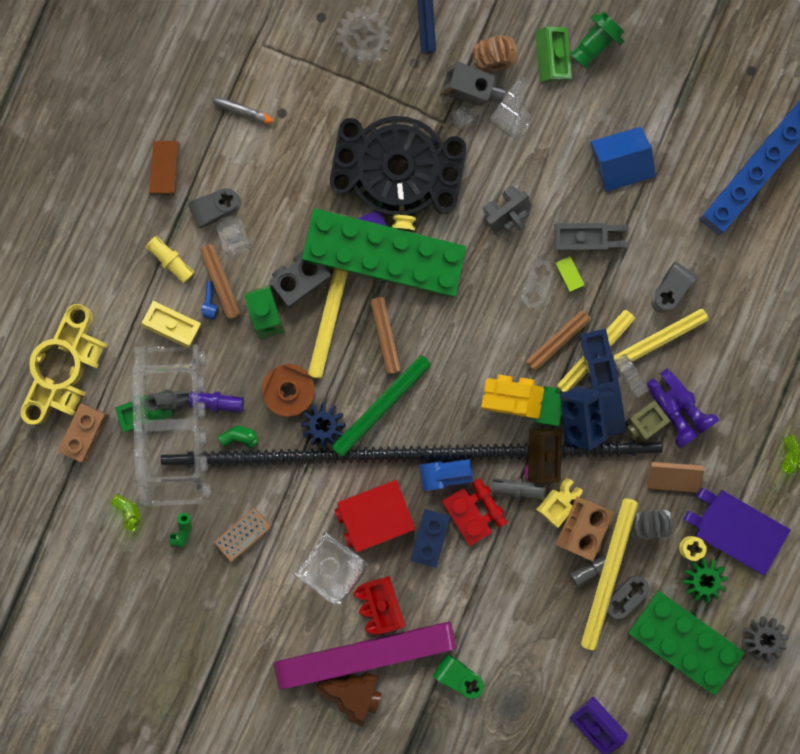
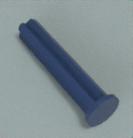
(426, 26)

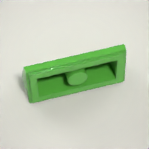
(553, 54)

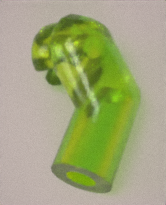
(792, 459)

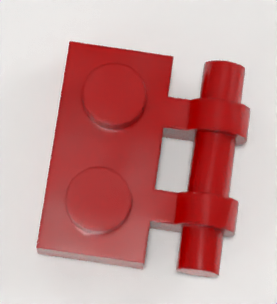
(467, 516)

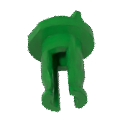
(601, 35)

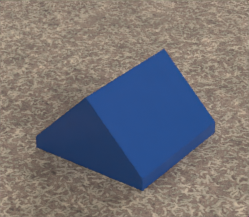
(624, 158)

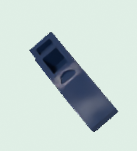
(604, 378)

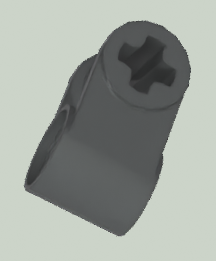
(210, 209)
(675, 285)

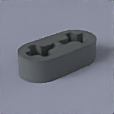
(631, 601)

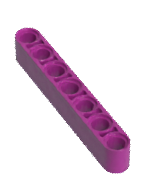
(364, 655)

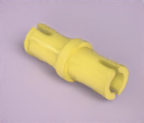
(169, 259)

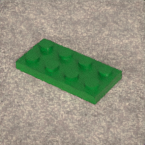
(686, 642)

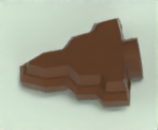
(353, 695)

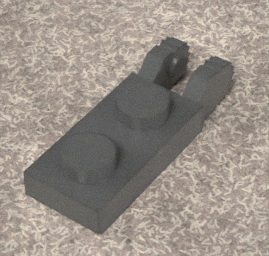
(587, 236)

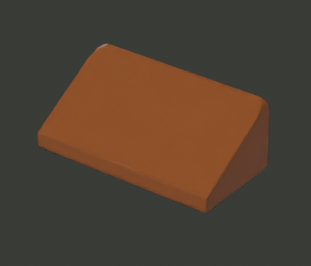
(164, 167)

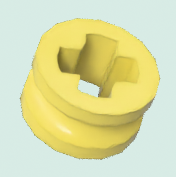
(404, 222)

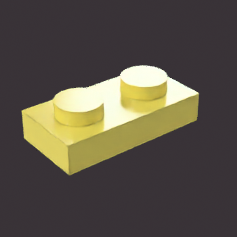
(171, 324)

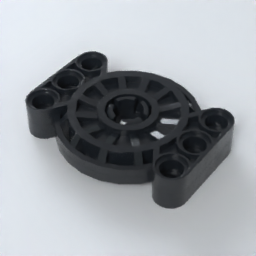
(384, 145)

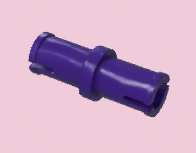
(220, 402)

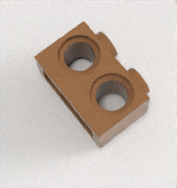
(83, 433)
(579, 526)

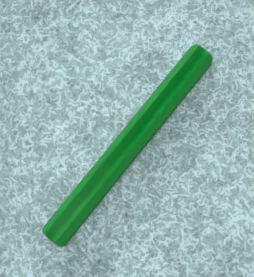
(381, 405)

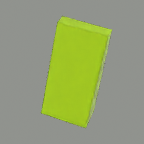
(569, 274)

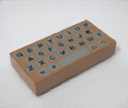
(242, 534)

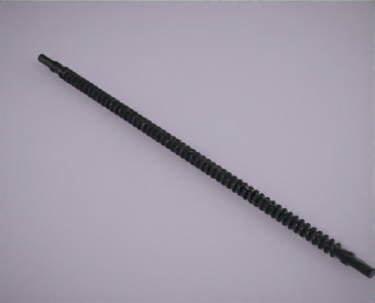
(188, 459)

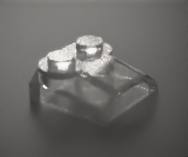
(332, 569)

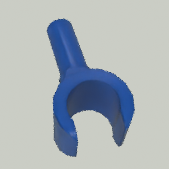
(209, 310)

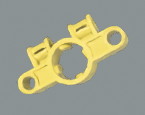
(62, 396)

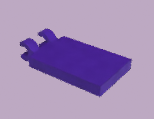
(738, 530)

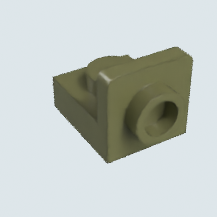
(646, 422)

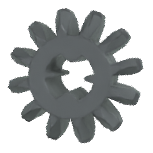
(651, 524)
(767, 628)

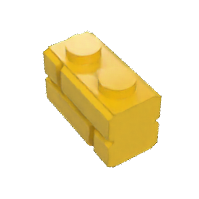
(511, 397)

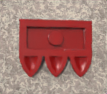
(381, 606)

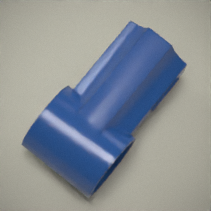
(439, 474)

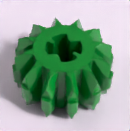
(707, 571)

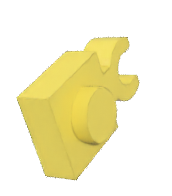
(557, 504)

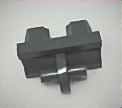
(509, 214)

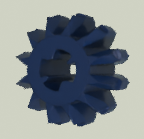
(325, 416)

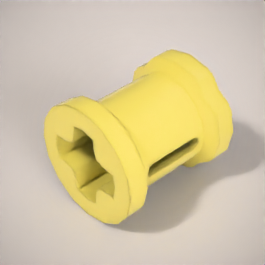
(698, 543)

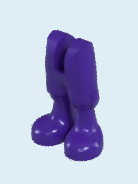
(678, 399)

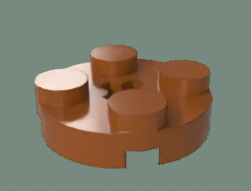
(274, 396)

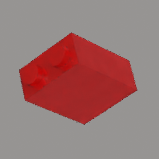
(374, 516)

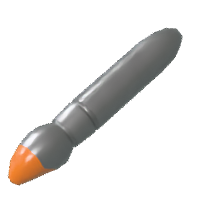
(242, 110)

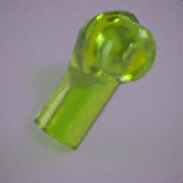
(130, 511)

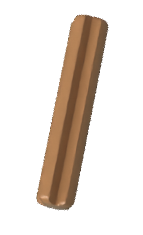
(220, 281)
(385, 335)
(558, 340)

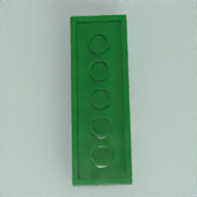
(383, 253)

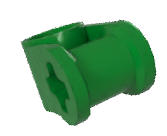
(455, 674)

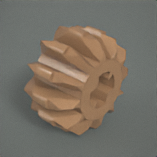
(495, 54)

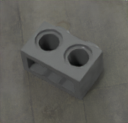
(304, 284)

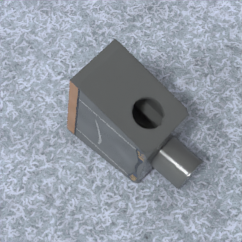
(461, 82)

